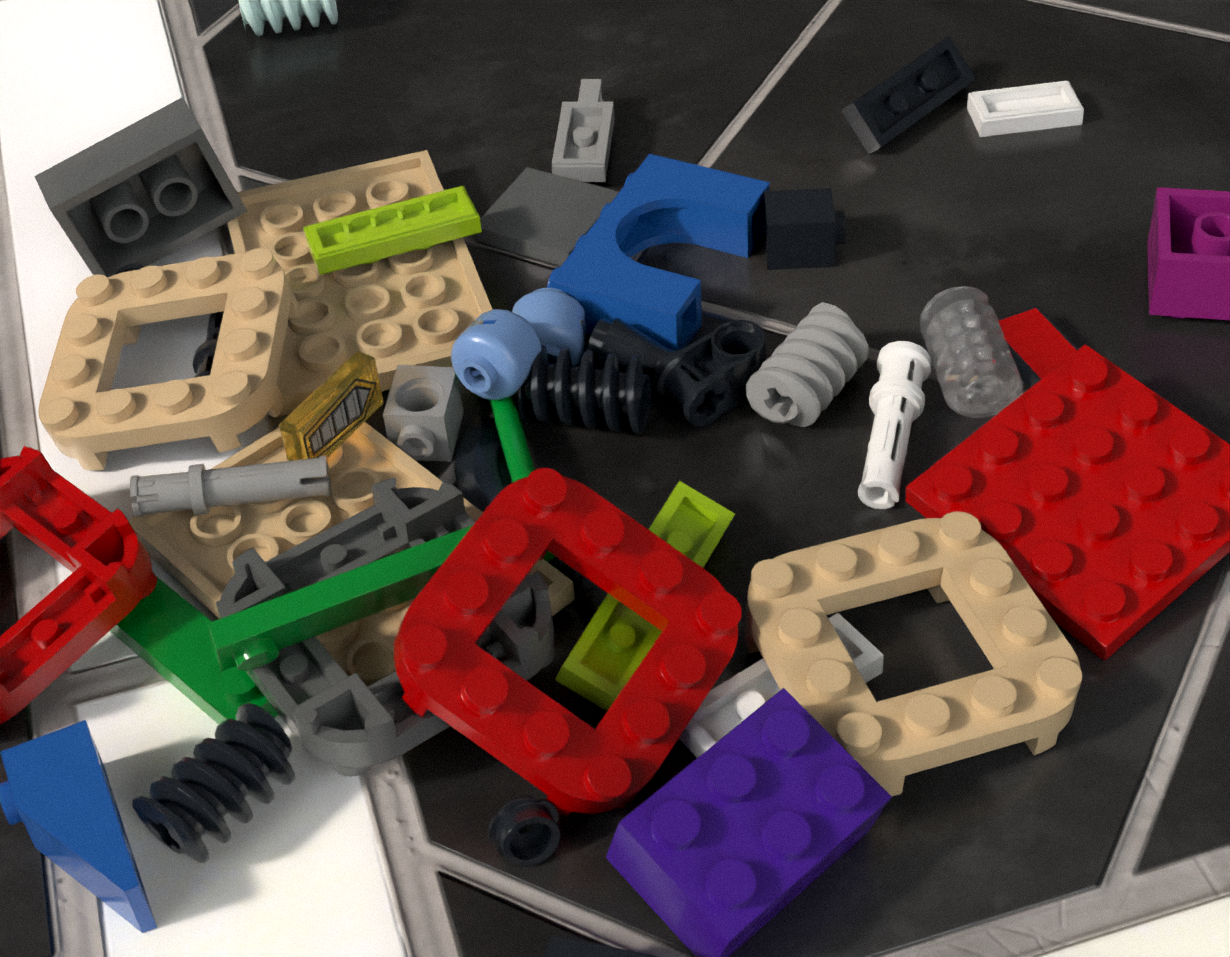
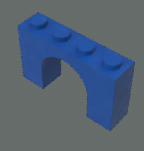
(656, 207)

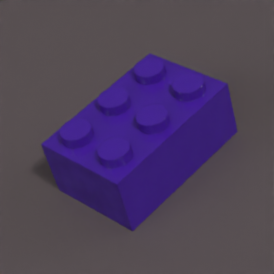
(746, 827)

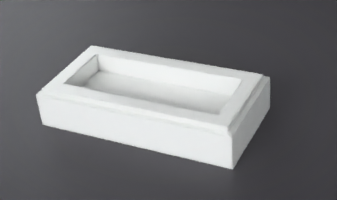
(1025, 108)

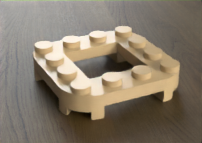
(92, 419)
(1018, 701)

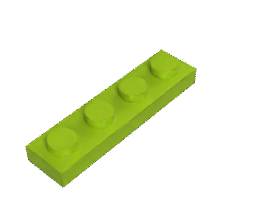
(617, 635)

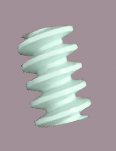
(274, 11)

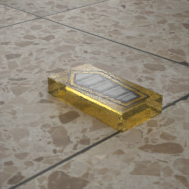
(333, 410)

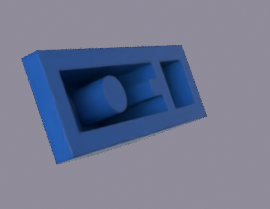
(73, 817)

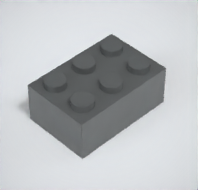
(141, 191)

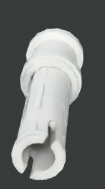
(896, 404)

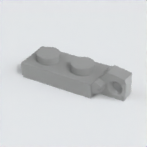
(584, 135)

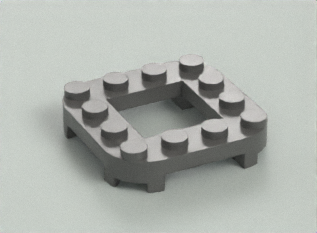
(338, 714)

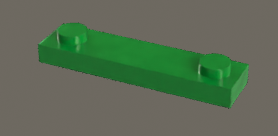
(257, 633)
(177, 645)

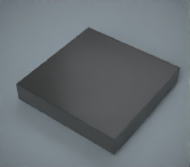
(543, 215)

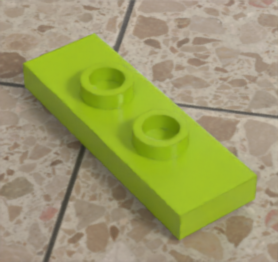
(392, 230)

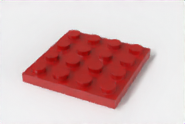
(1093, 497)

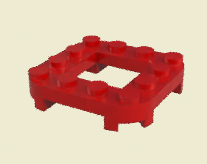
(105, 585)
(509, 716)

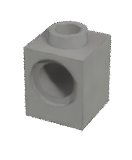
(424, 412)

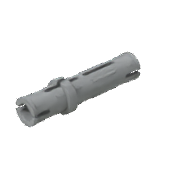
(229, 486)

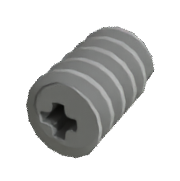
(808, 368)

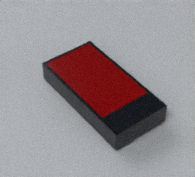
(1035, 343)

